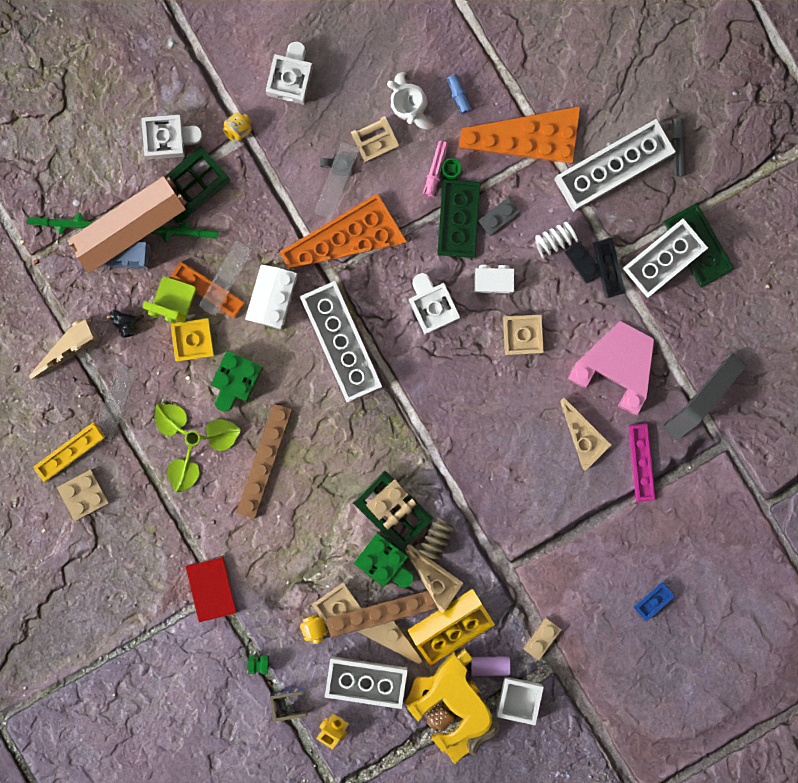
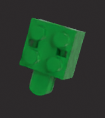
(234, 379)
(384, 562)

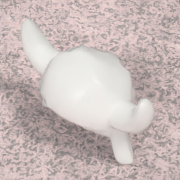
(409, 101)

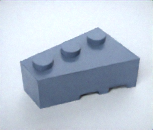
(134, 257)

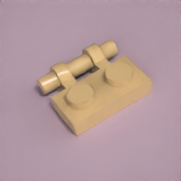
(387, 500)

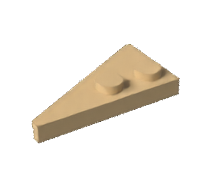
(586, 438)
(437, 580)
(392, 638)

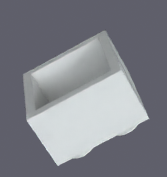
(519, 700)

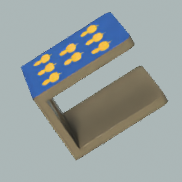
(286, 716)

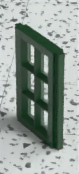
(208, 191)
(391, 533)

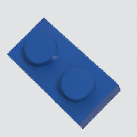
(653, 601)

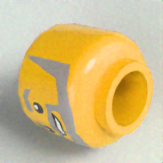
(237, 126)

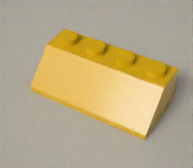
(453, 628)

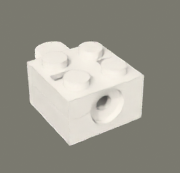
(291, 75)
(167, 139)
(432, 304)

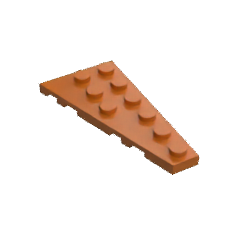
(539, 136)
(354, 232)

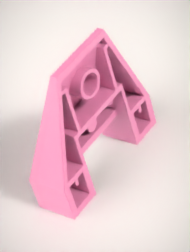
(623, 358)

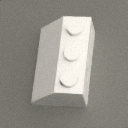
(271, 296)

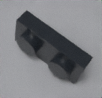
(582, 262)

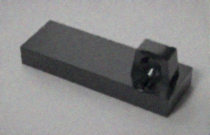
(608, 267)

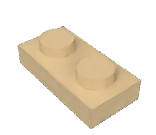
(542, 639)

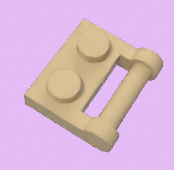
(378, 144)

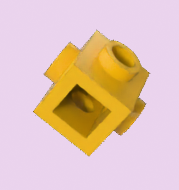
(332, 731)

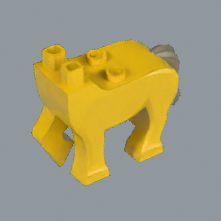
(462, 699)

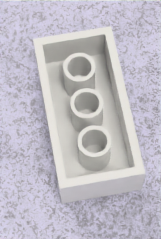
(665, 258)
(366, 682)

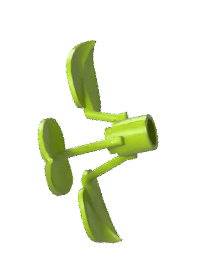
(221, 436)

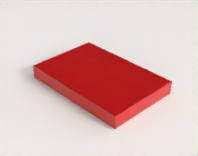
(211, 589)

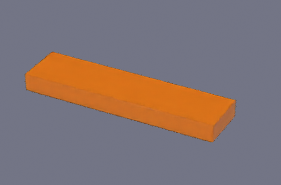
(186, 274)

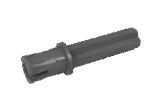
(679, 147)

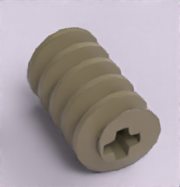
(437, 539)

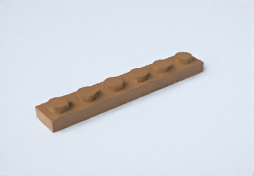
(264, 461)
(380, 614)

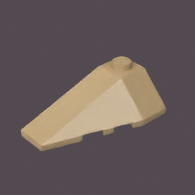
(73, 342)

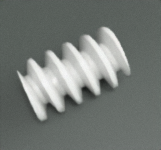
(555, 239)

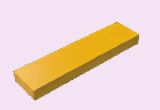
(69, 452)

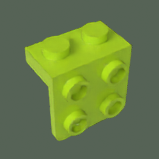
(171, 300)

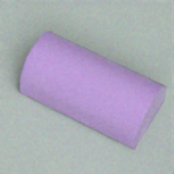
(490, 666)

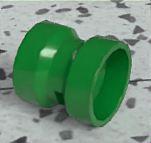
(451, 169)
(258, 664)

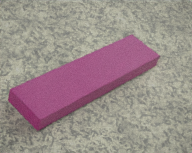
(641, 462)

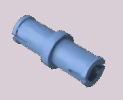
(459, 94)

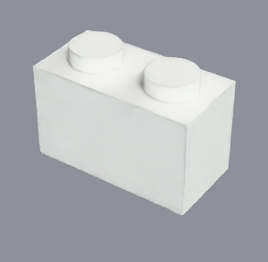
(494, 280)

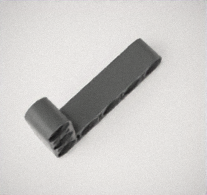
(705, 398)

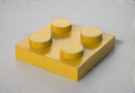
(192, 340)

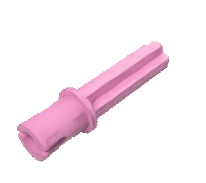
(433, 177)

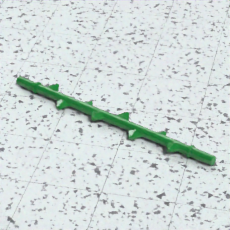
(79, 222)

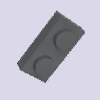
(498, 216)

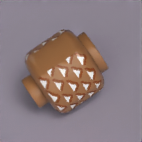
(439, 717)

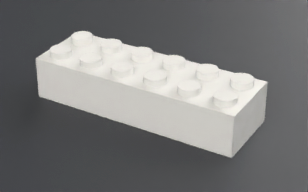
(614, 165)
(341, 341)

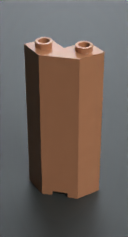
(127, 224)

